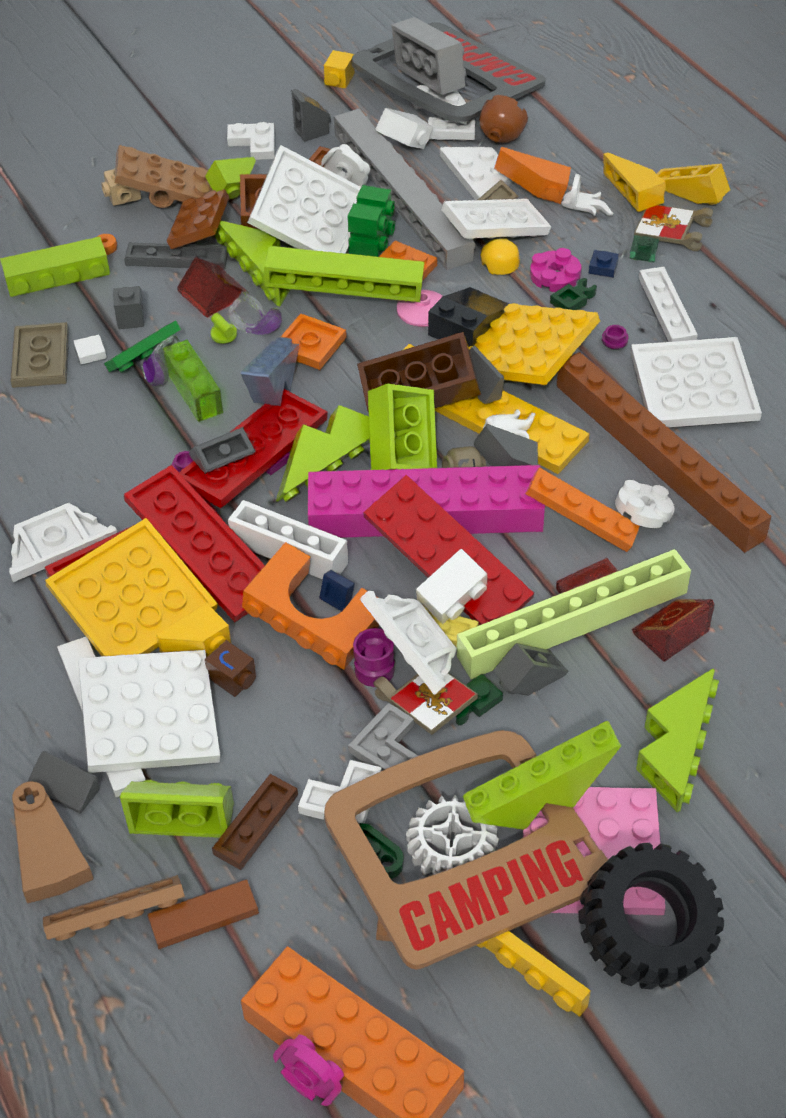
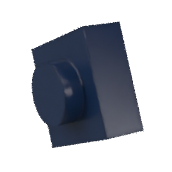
(603, 263)
(336, 590)

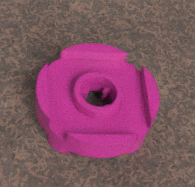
(544, 266)
(308, 1070)

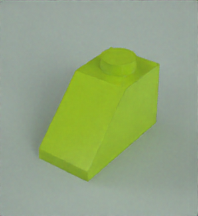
(226, 174)

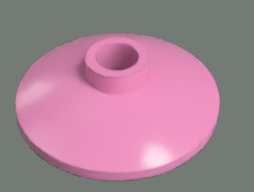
(417, 312)

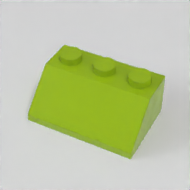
(402, 427)
(177, 808)

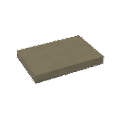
(40, 355)

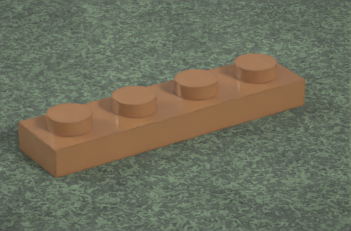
(100, 912)

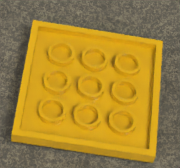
(534, 341)
(128, 591)

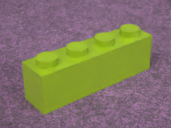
(55, 266)

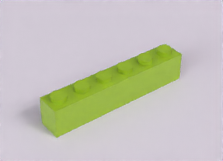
(343, 273)

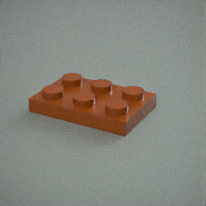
(198, 218)

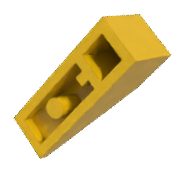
(635, 182)
(697, 183)

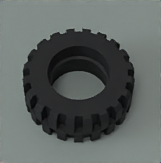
(683, 889)

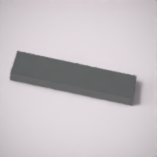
(181, 257)

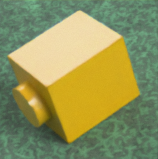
(338, 69)

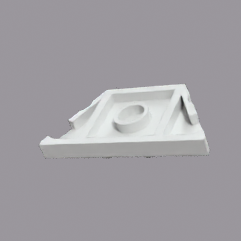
(474, 168)
(53, 537)
(415, 636)

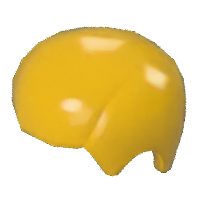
(500, 256)

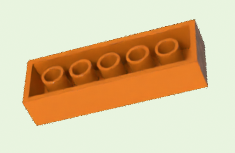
(380, 1060)

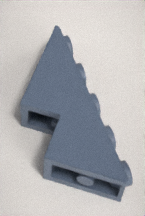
(271, 371)

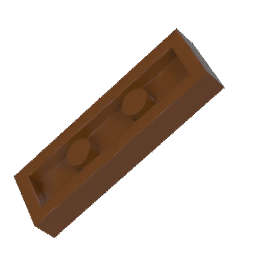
(255, 821)

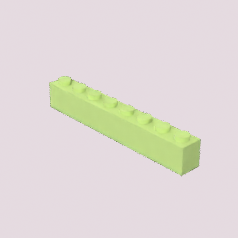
(575, 612)

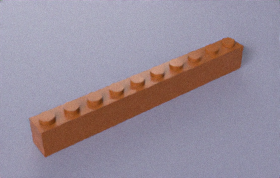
(664, 453)

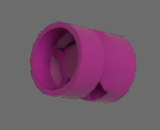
(373, 656)

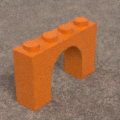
(269, 600)

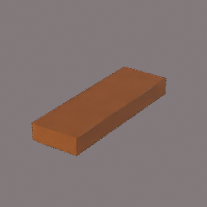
(202, 914)

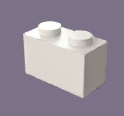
(452, 587)

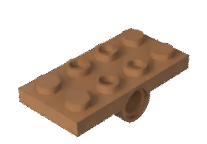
(159, 176)

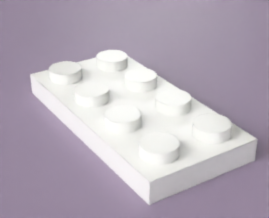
(495, 218)

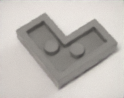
(380, 739)

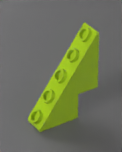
(250, 249)
(324, 451)
(678, 733)
(551, 778)

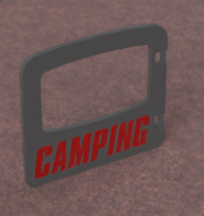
(480, 62)

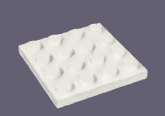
(304, 204)
(695, 382)
(147, 711)

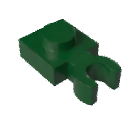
(573, 297)
(487, 698)

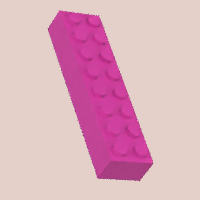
(475, 497)

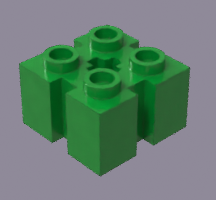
(371, 221)

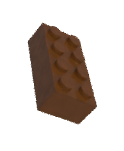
(435, 365)

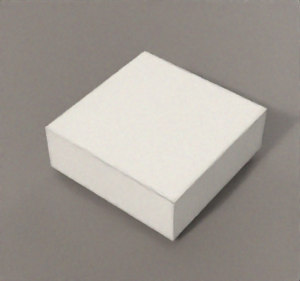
(90, 349)

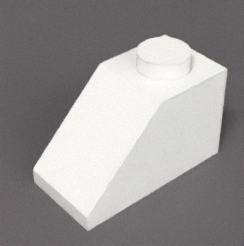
(404, 128)

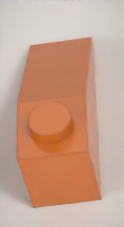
(536, 175)

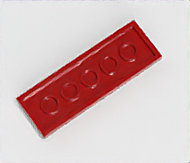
(271, 435)
(432, 536)
(197, 537)

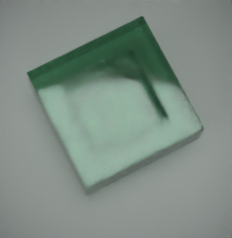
(644, 248)

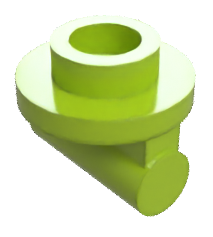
(222, 331)

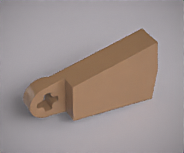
(46, 849)

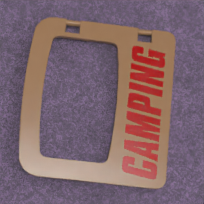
(477, 899)

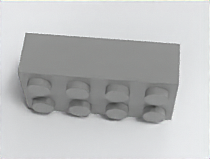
(429, 55)

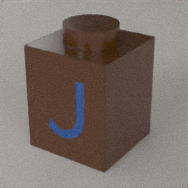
(231, 668)

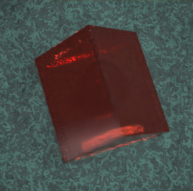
(209, 287)
(675, 626)

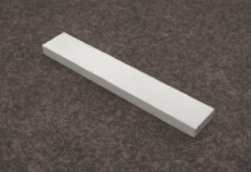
(69, 655)

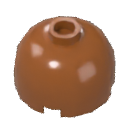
(502, 119)

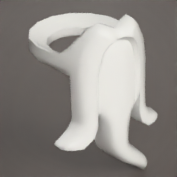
(583, 201)
(511, 423)

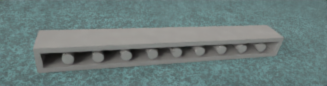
(411, 196)

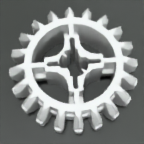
(432, 834)

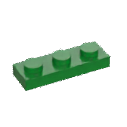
(142, 348)

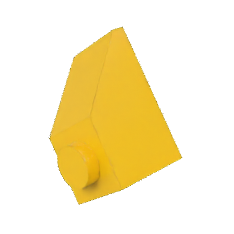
(196, 631)

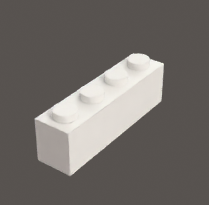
(267, 532)

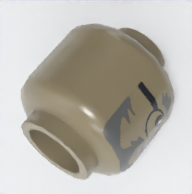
(463, 457)

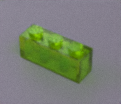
(193, 380)

